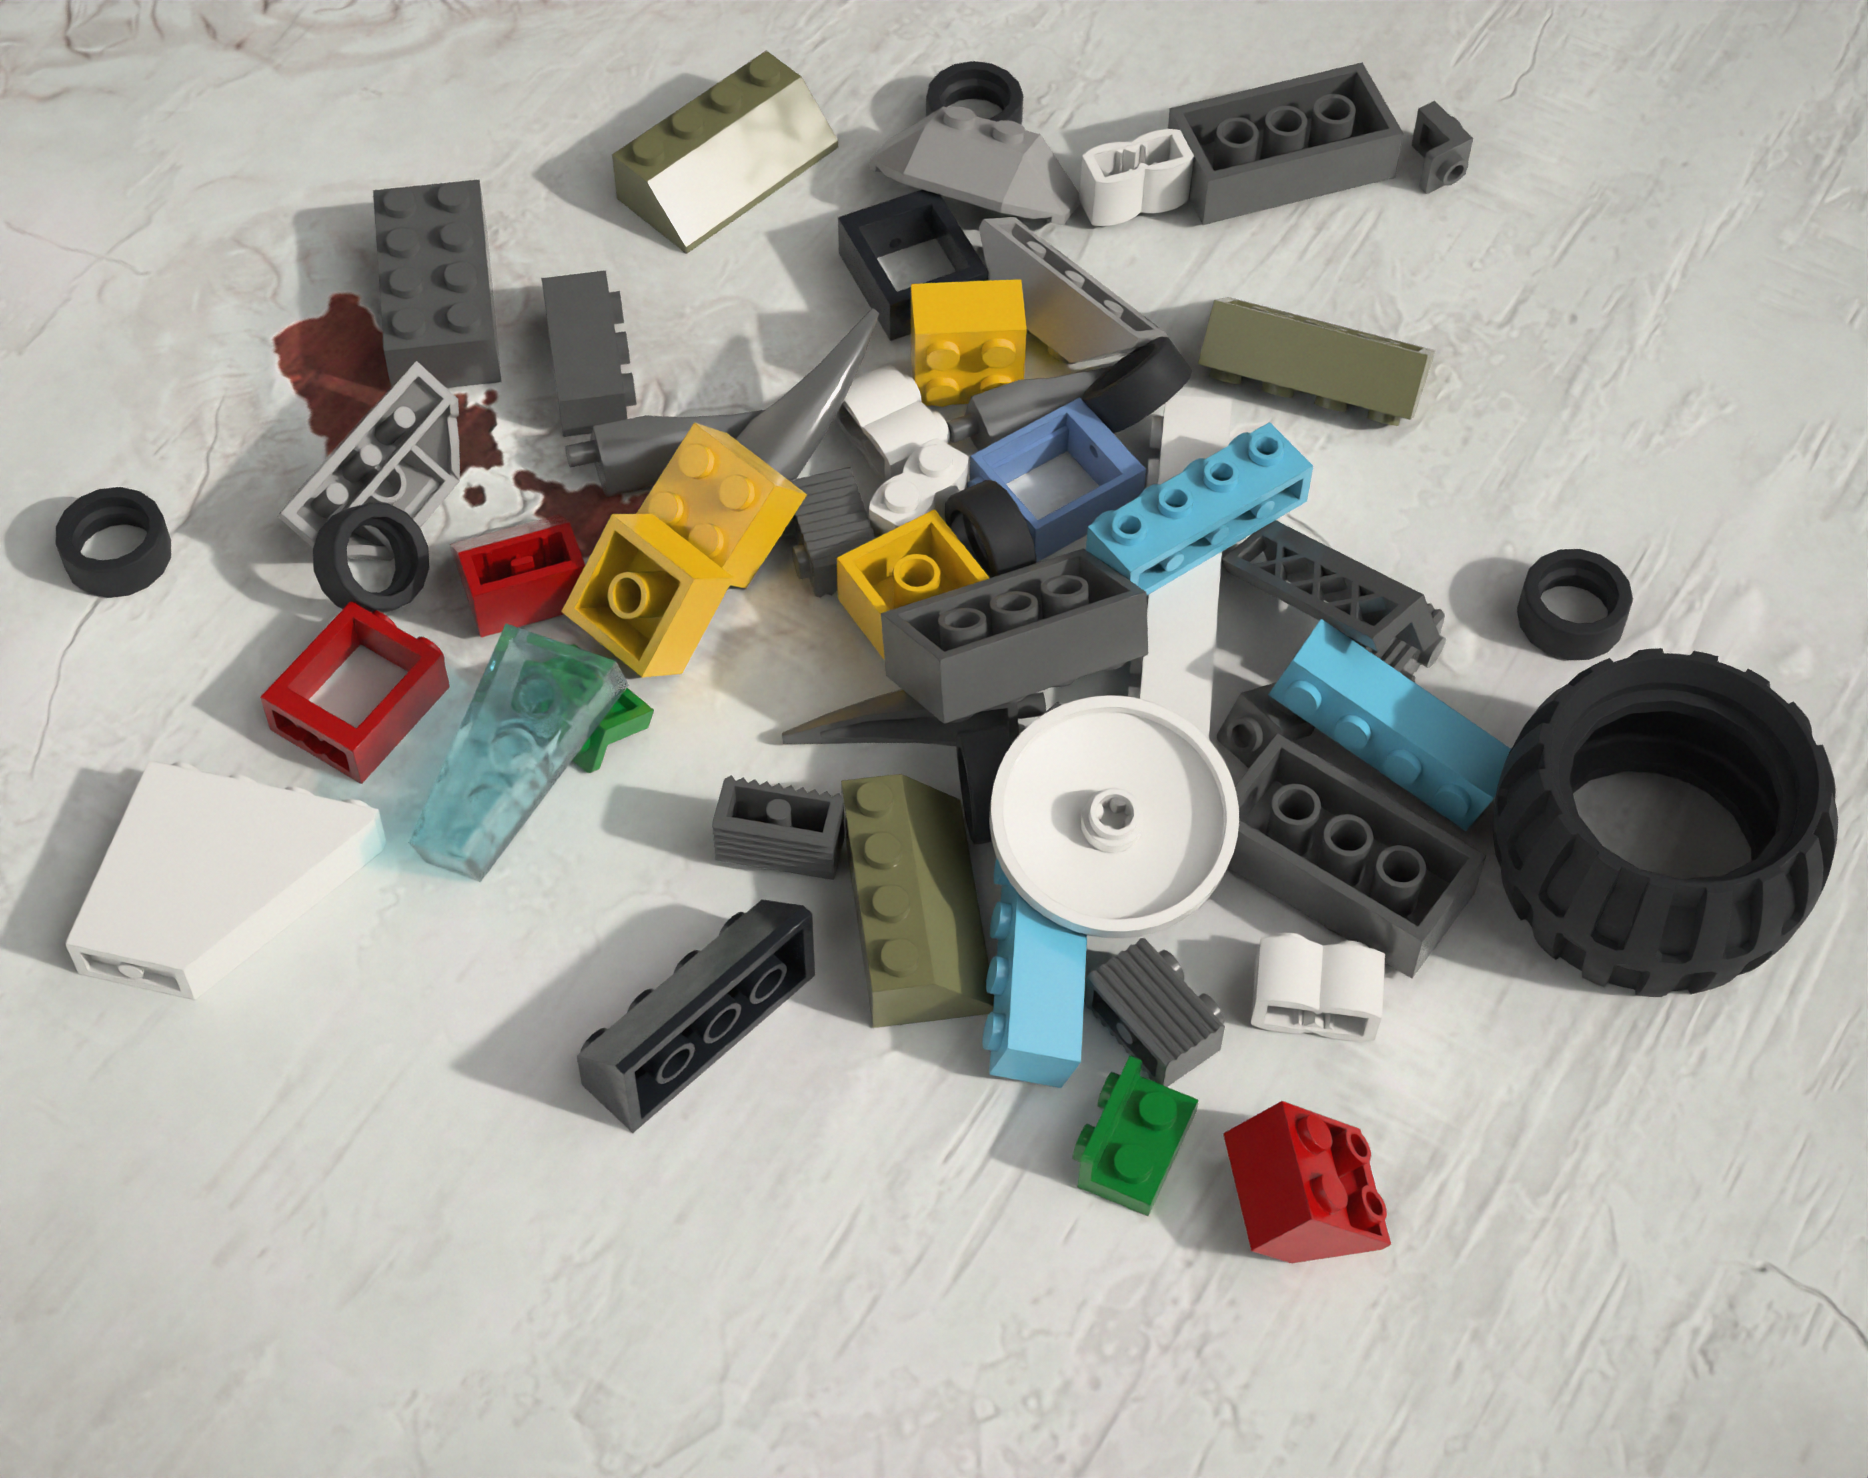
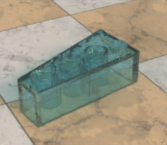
(512, 747)

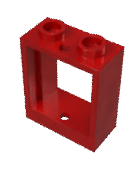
(331, 739)

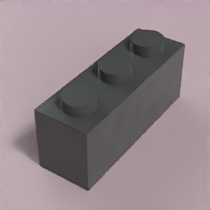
(587, 351)

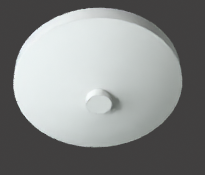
(1113, 816)

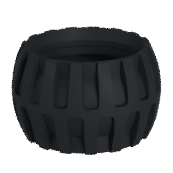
(1691, 724)

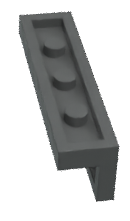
(1349, 587)

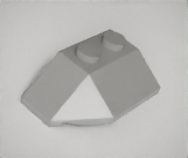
(980, 164)
(1061, 300)
(394, 455)

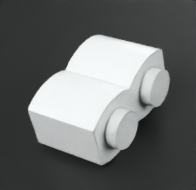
(1136, 177)
(888, 420)
(926, 483)
(1318, 988)

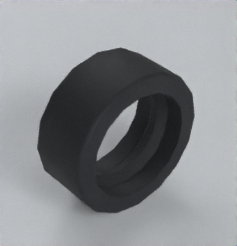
(980, 82)
(1138, 384)
(105, 509)
(991, 528)
(406, 541)
(1584, 571)
(978, 762)

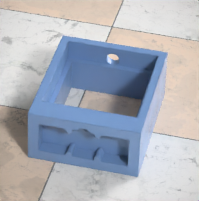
(1091, 444)

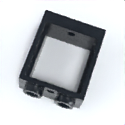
(894, 227)

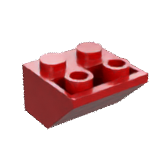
(519, 573)
(1305, 1185)

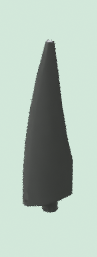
(1016, 405)
(796, 423)
(637, 449)
(901, 719)

